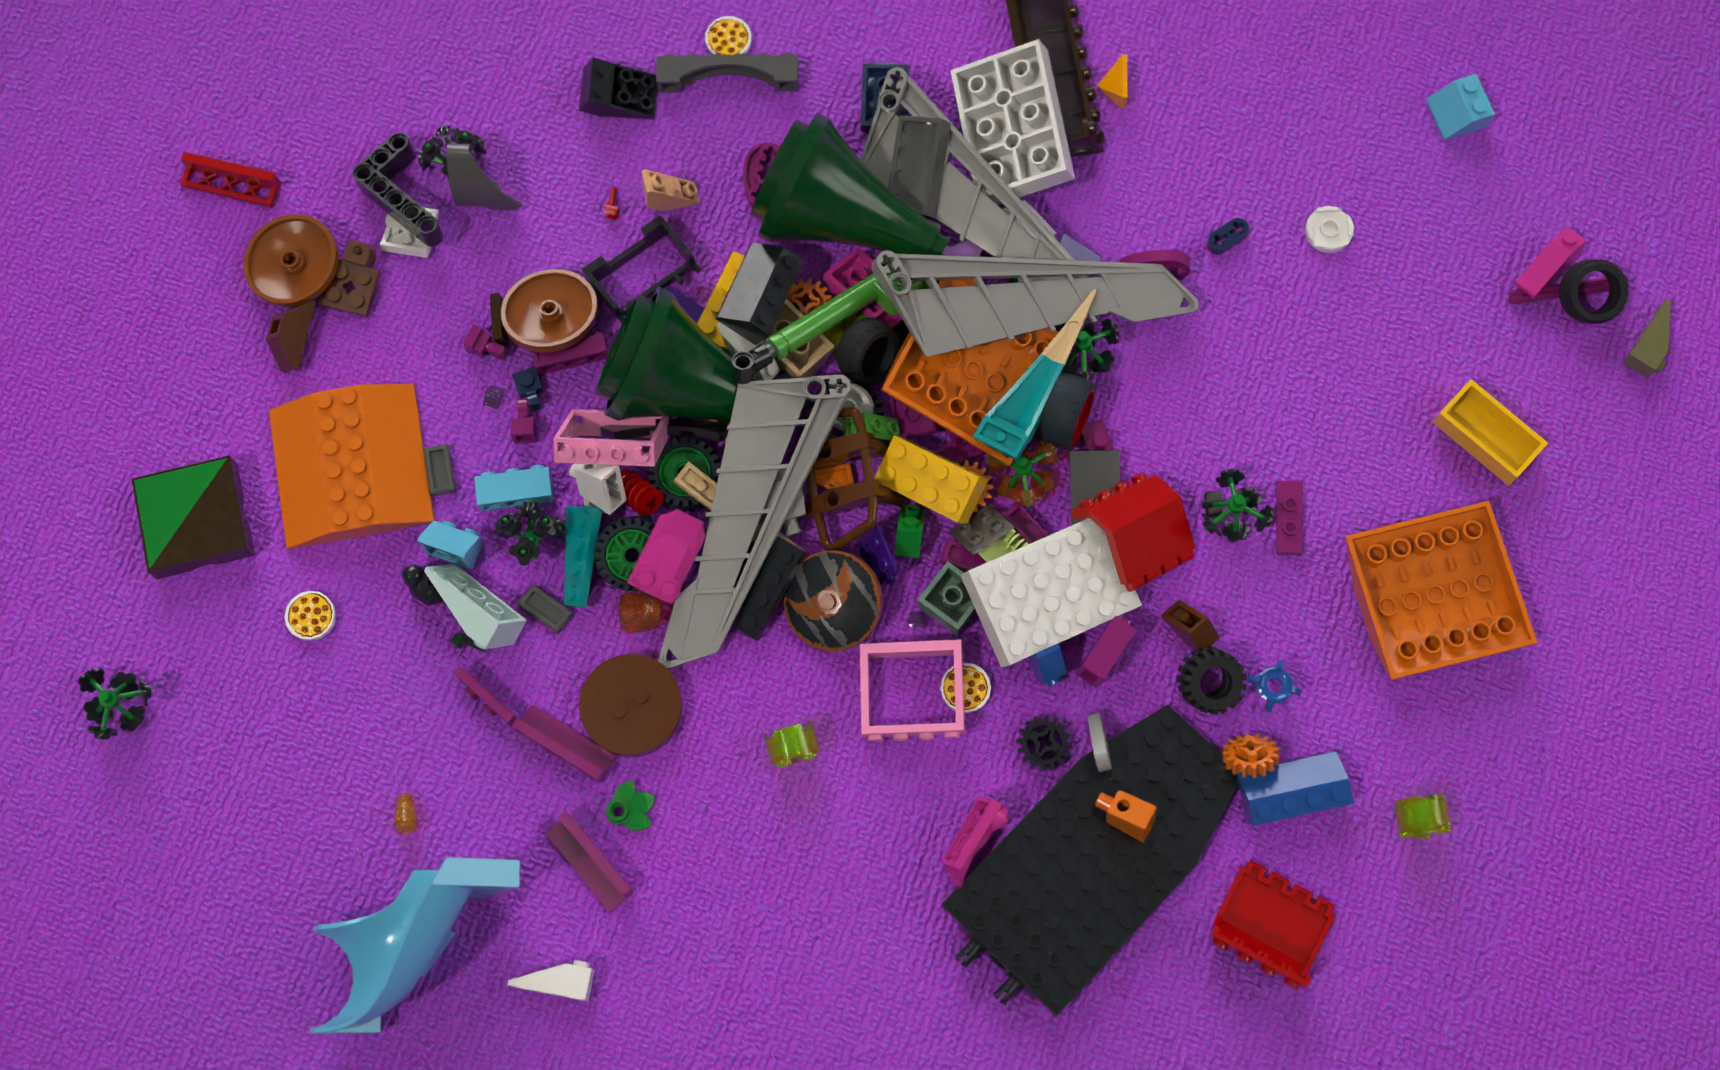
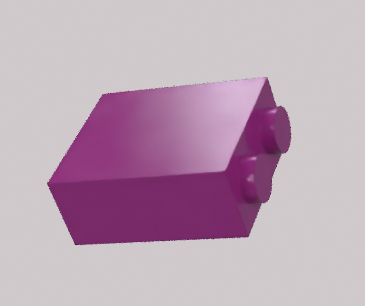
(1106, 651)

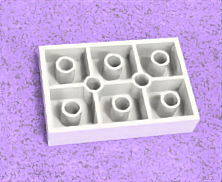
(1015, 118)
(1048, 592)

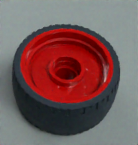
(1066, 411)

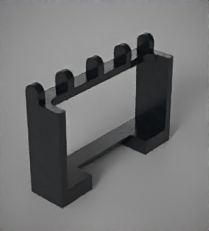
(652, 233)

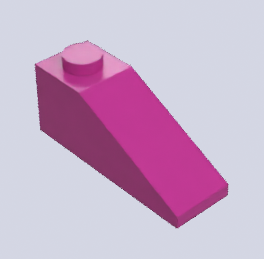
(1551, 262)

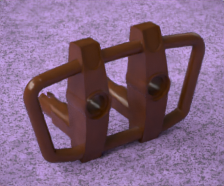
(850, 496)

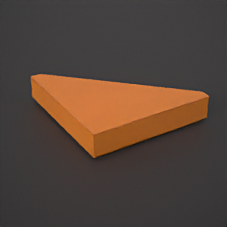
(834, 476)

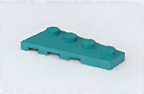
(580, 543)

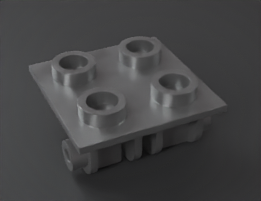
(981, 529)

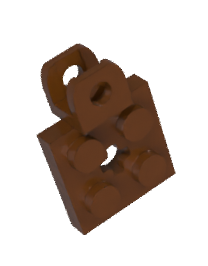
(360, 271)

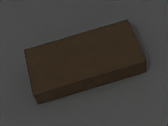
(498, 331)

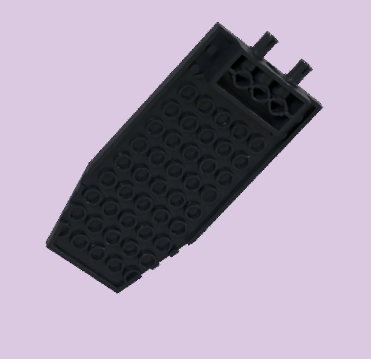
(1075, 887)

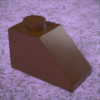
(1190, 625)

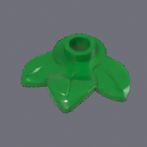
(634, 806)

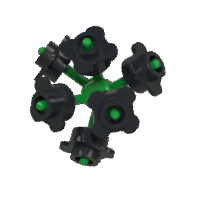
(538, 528)

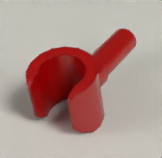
(611, 210)

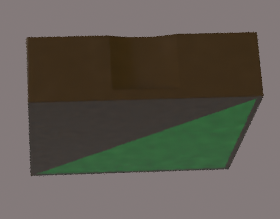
(192, 517)

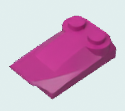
(851, 271)
(668, 555)
(981, 822)

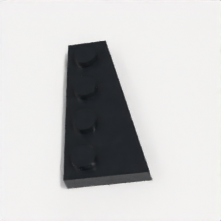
(769, 587)

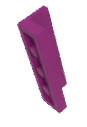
(564, 743)
(588, 862)

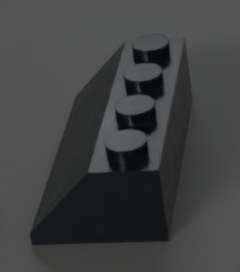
(759, 291)

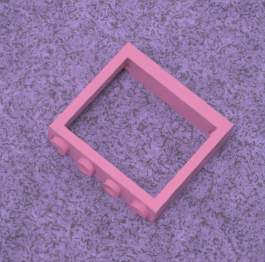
(607, 451)
(912, 649)

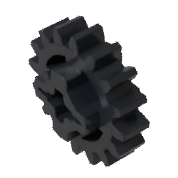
(1033, 738)

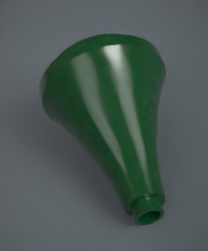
(829, 195)
(666, 366)

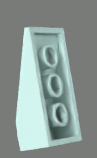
(476, 609)

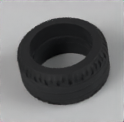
(1617, 291)
(855, 344)

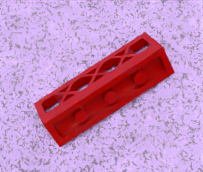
(229, 171)

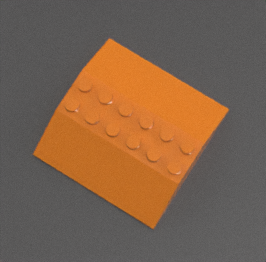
(964, 383)
(350, 463)
(1438, 591)

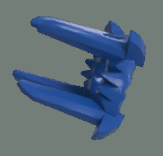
(1282, 676)

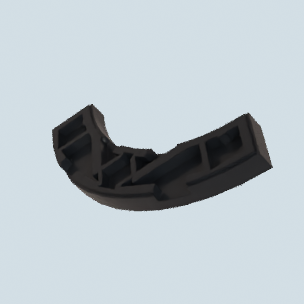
(698, 428)

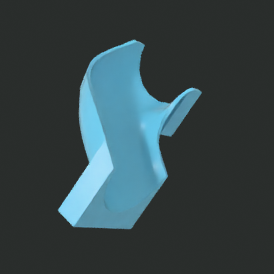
(401, 940)

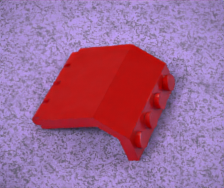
(1142, 526)
(1272, 924)

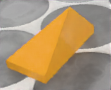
(1115, 82)

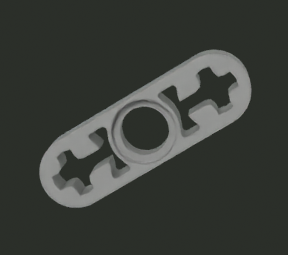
(1099, 742)

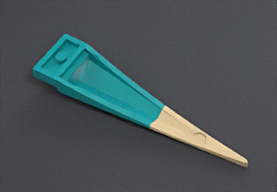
(1018, 413)

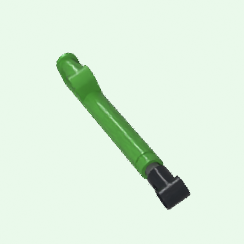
(813, 324)

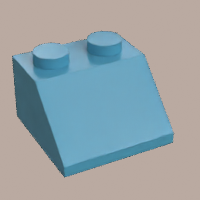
(1460, 107)
(451, 544)

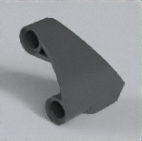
(470, 184)

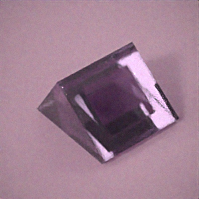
(493, 396)
(916, 619)

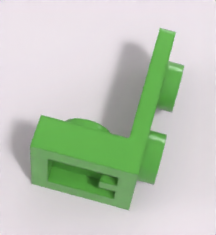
(882, 427)

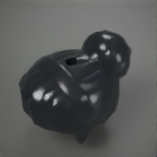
(418, 585)

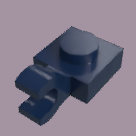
(528, 386)

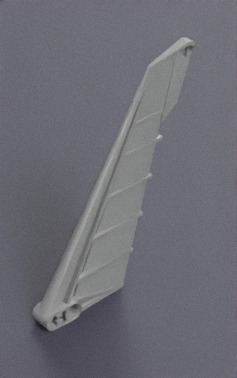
(960, 202)
(983, 313)
(752, 456)

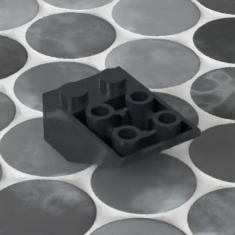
(617, 91)

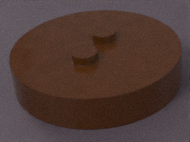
(631, 705)

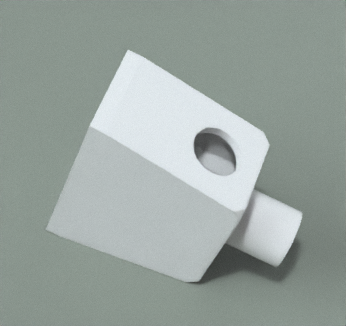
(600, 485)

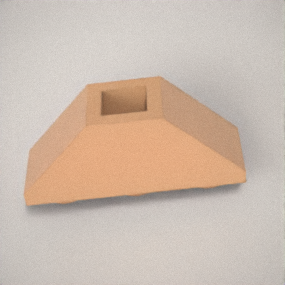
(667, 192)

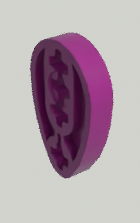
(754, 168)
(1174, 261)

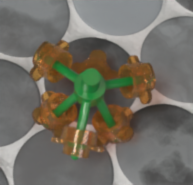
(1040, 481)

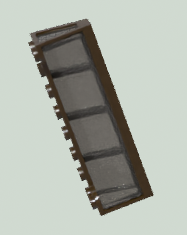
(1058, 30)

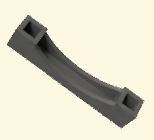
(678, 71)

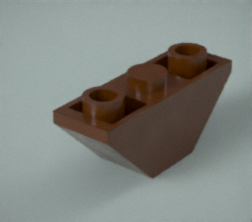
(289, 334)

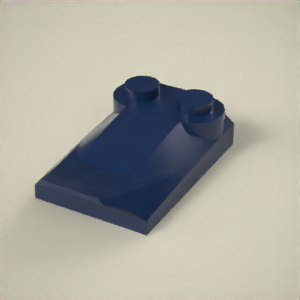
(872, 83)

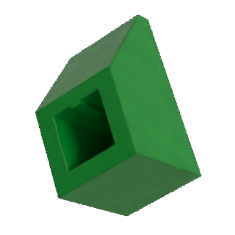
(909, 531)

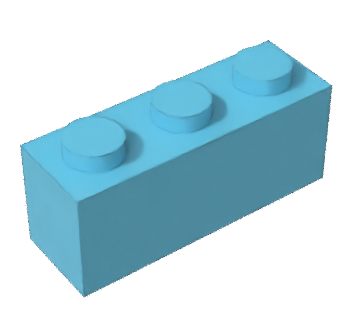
(514, 488)

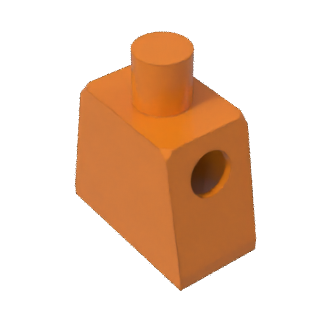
(1136, 819)

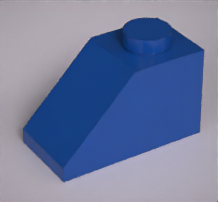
(1048, 665)

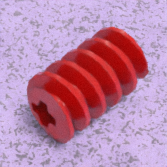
(640, 494)

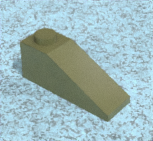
(1652, 344)

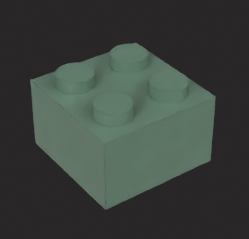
(947, 600)

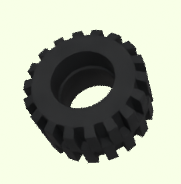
(1230, 685)

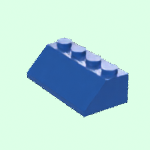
(1296, 789)

